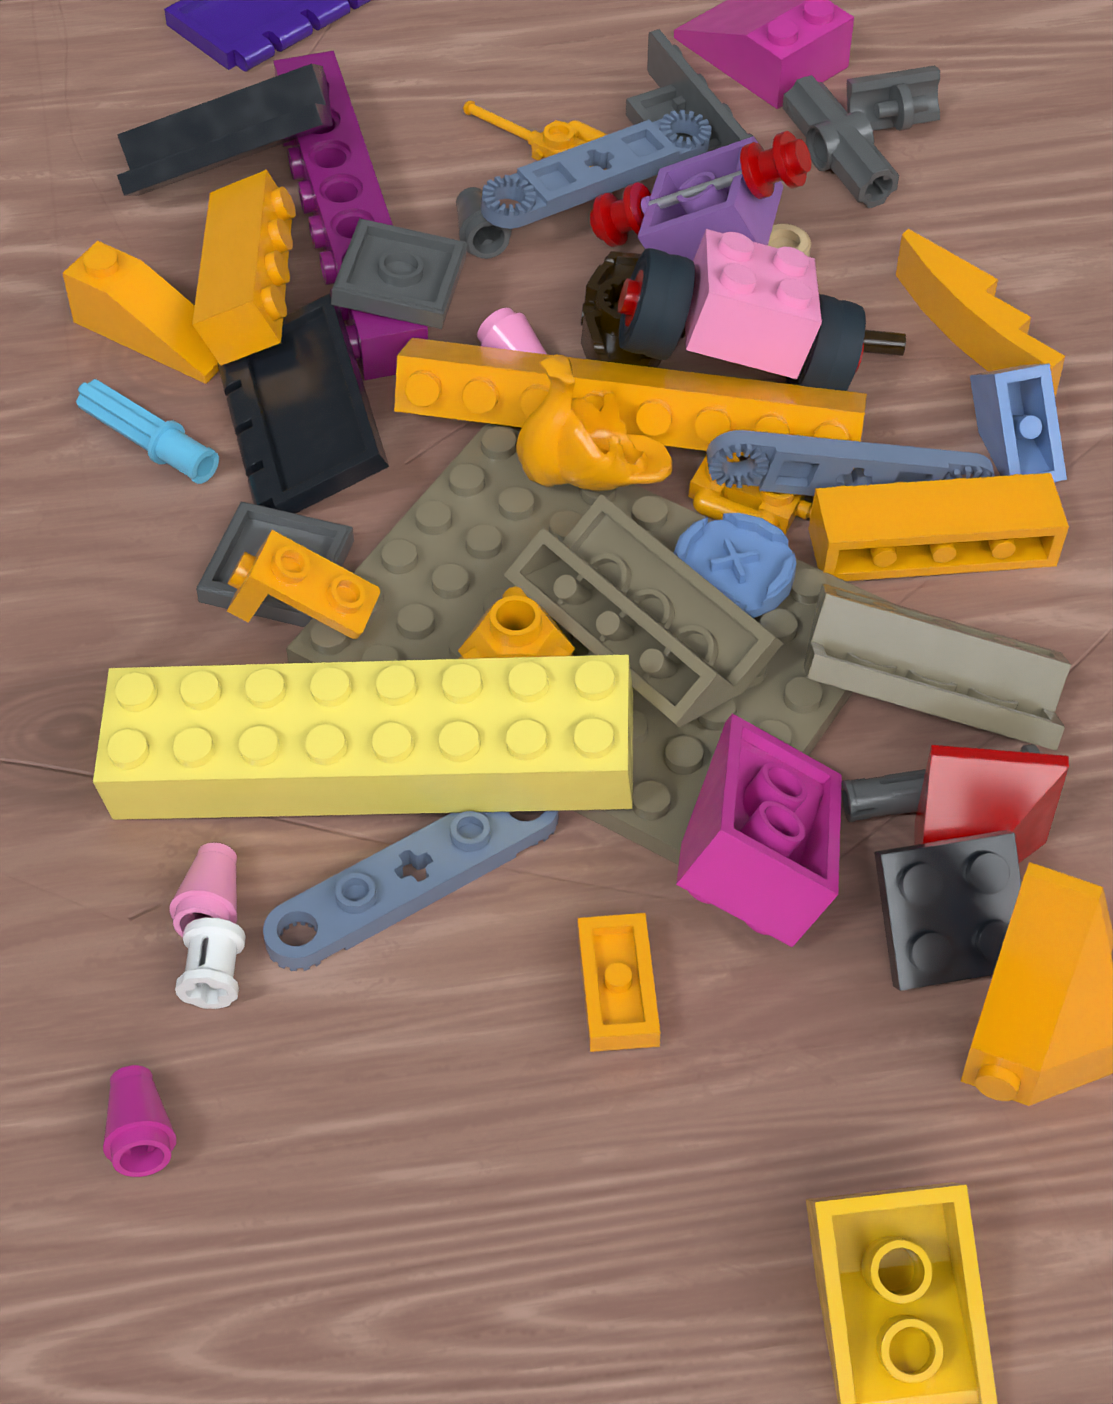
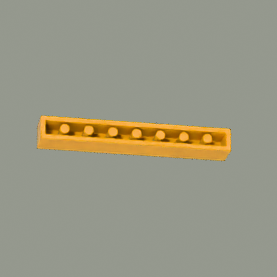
(653, 402)

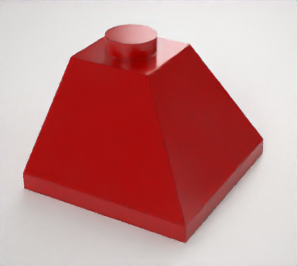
(989, 792)

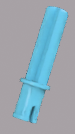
(163, 440)

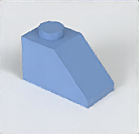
(1019, 420)

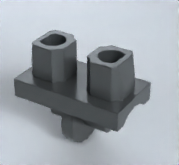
(896, 97)

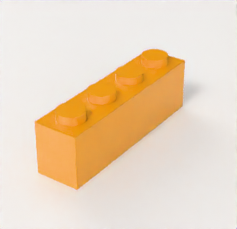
(244, 267)
(937, 527)

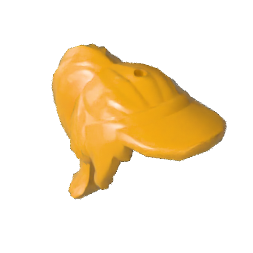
(583, 445)

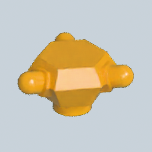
(515, 629)

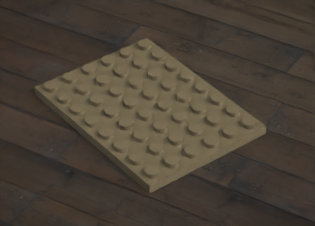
(449, 567)

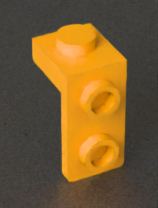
(303, 582)

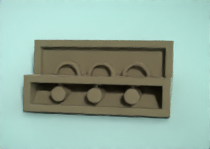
(640, 600)
(936, 666)

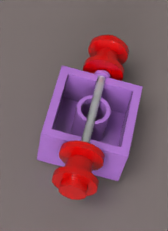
(716, 191)

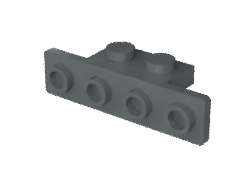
(681, 90)

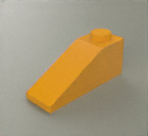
(136, 309)

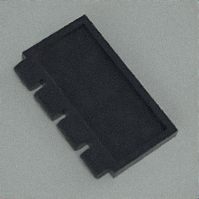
(303, 413)

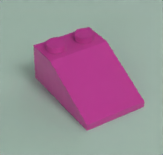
(772, 42)
(764, 834)

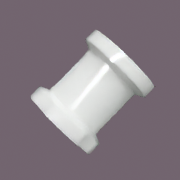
(210, 963)

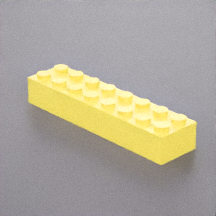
(367, 738)

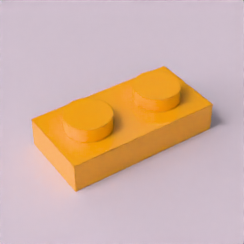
(618, 982)

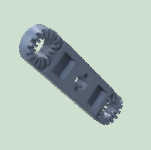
(568, 180)
(804, 463)
(377, 894)

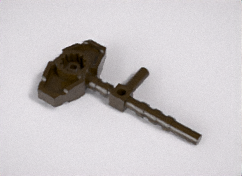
(601, 317)

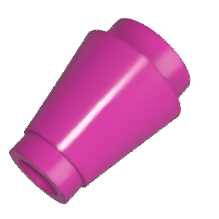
(137, 1124)

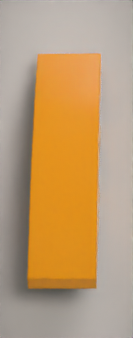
(965, 308)

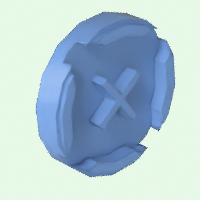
(741, 559)

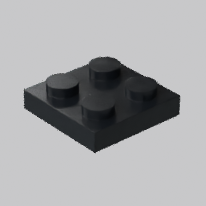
(947, 907)

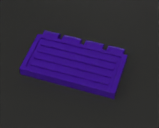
(251, 30)

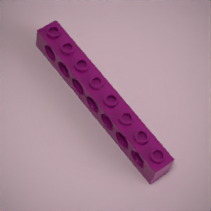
(339, 191)

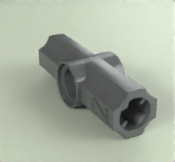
(840, 141)

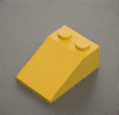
(902, 1296)

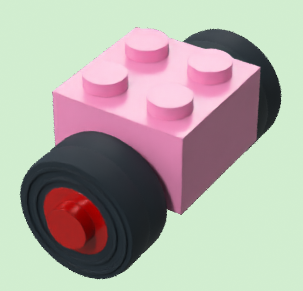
(744, 308)

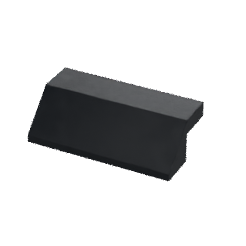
(225, 129)

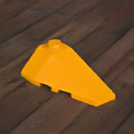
(1049, 994)

